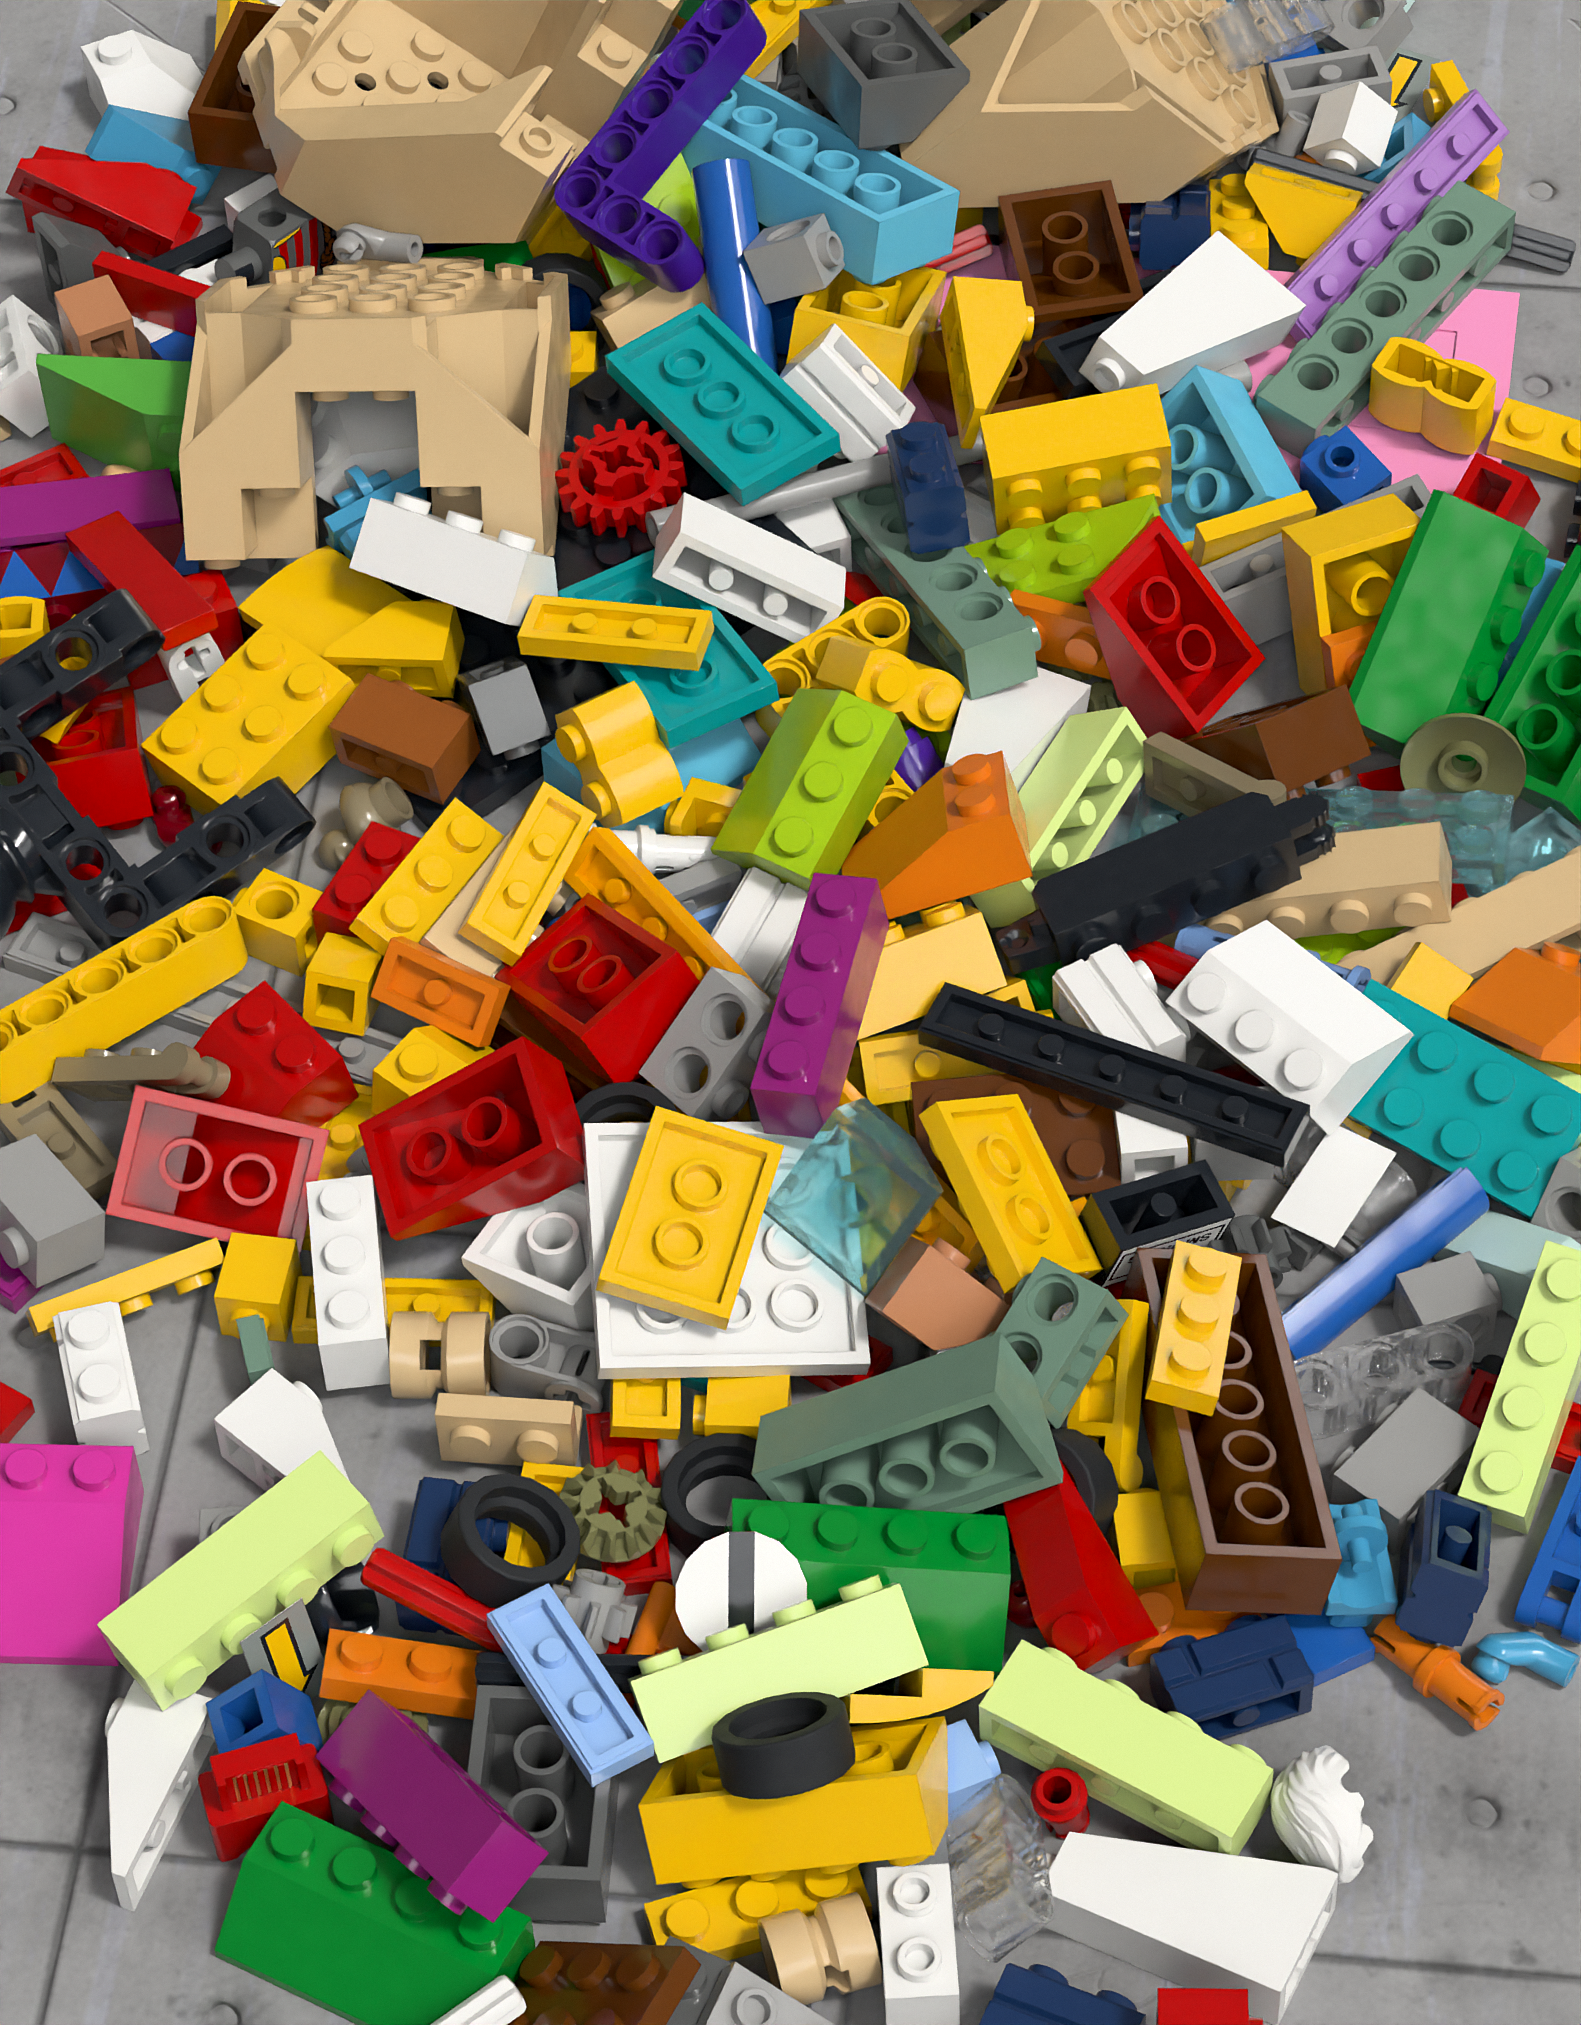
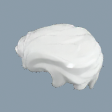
(1319, 1815)

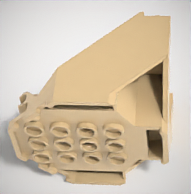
(1088, 98)
(454, 162)
(469, 341)

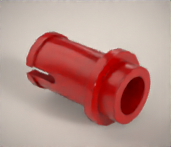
(1061, 1801)

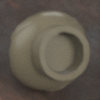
(359, 805)

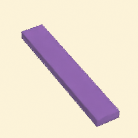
(1364, 238)

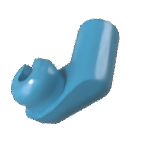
(1524, 1650)

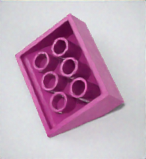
(65, 1549)

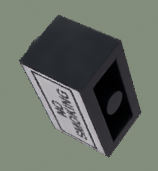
(1154, 1214)

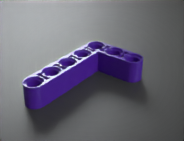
(644, 136)

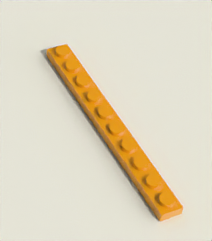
(624, 883)

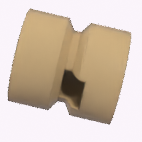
(463, 1354)
(821, 1950)

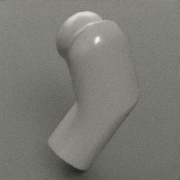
(1287, 142)
(362, 241)

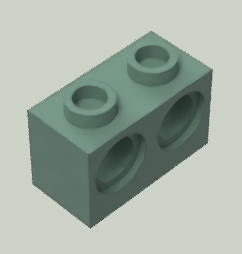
(1064, 1348)

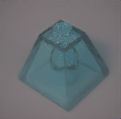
(856, 1193)

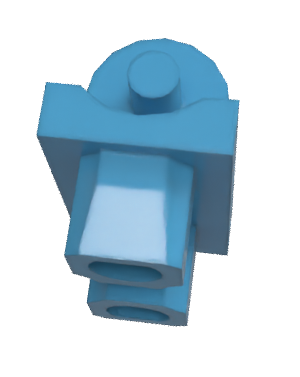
(353, 502)
(1365, 1575)

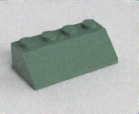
(918, 1437)

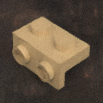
(507, 1429)

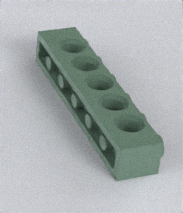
(1403, 297)
(948, 597)

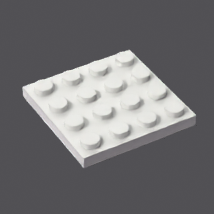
(788, 1312)

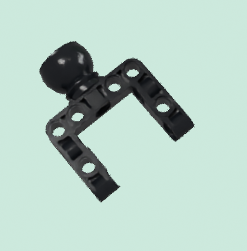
(47, 836)

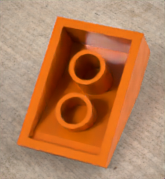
(947, 838)

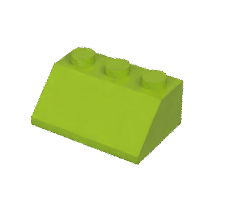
(813, 786)

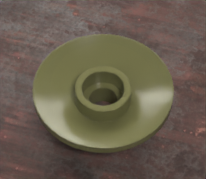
(1431, 762)

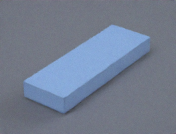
(570, 1685)

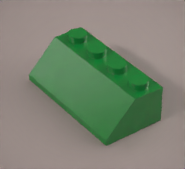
(1446, 621)
(1543, 699)
(946, 1562)
(359, 1927)

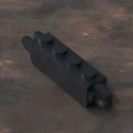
(1169, 879)

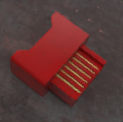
(250, 1785)

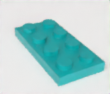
(723, 404)
(683, 701)
(1470, 1106)

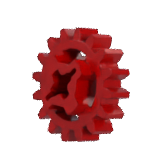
(620, 477)

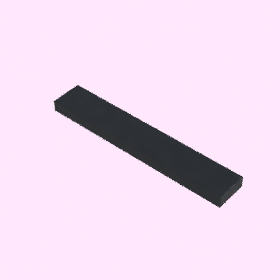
(1114, 1074)

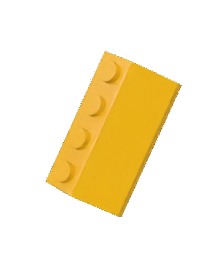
(879, 1810)

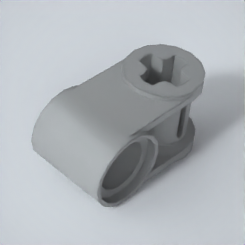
(555, 1362)

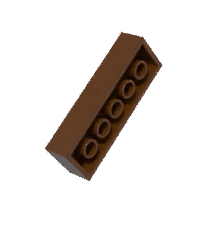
(1247, 1481)

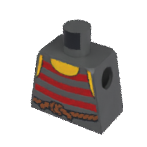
(276, 237)

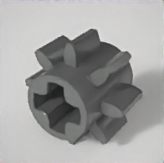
(1252, 1236)

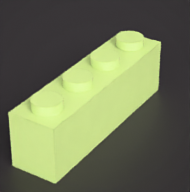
(1070, 802)
(1530, 1395)
(241, 1579)
(808, 1650)
(1126, 1751)

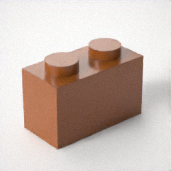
(405, 737)

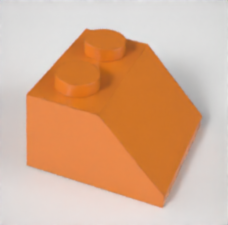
(1529, 1002)

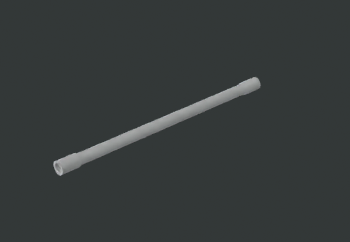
(848, 478)

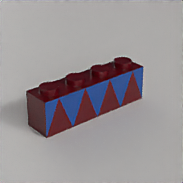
(66, 584)

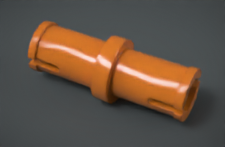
(1439, 1674)

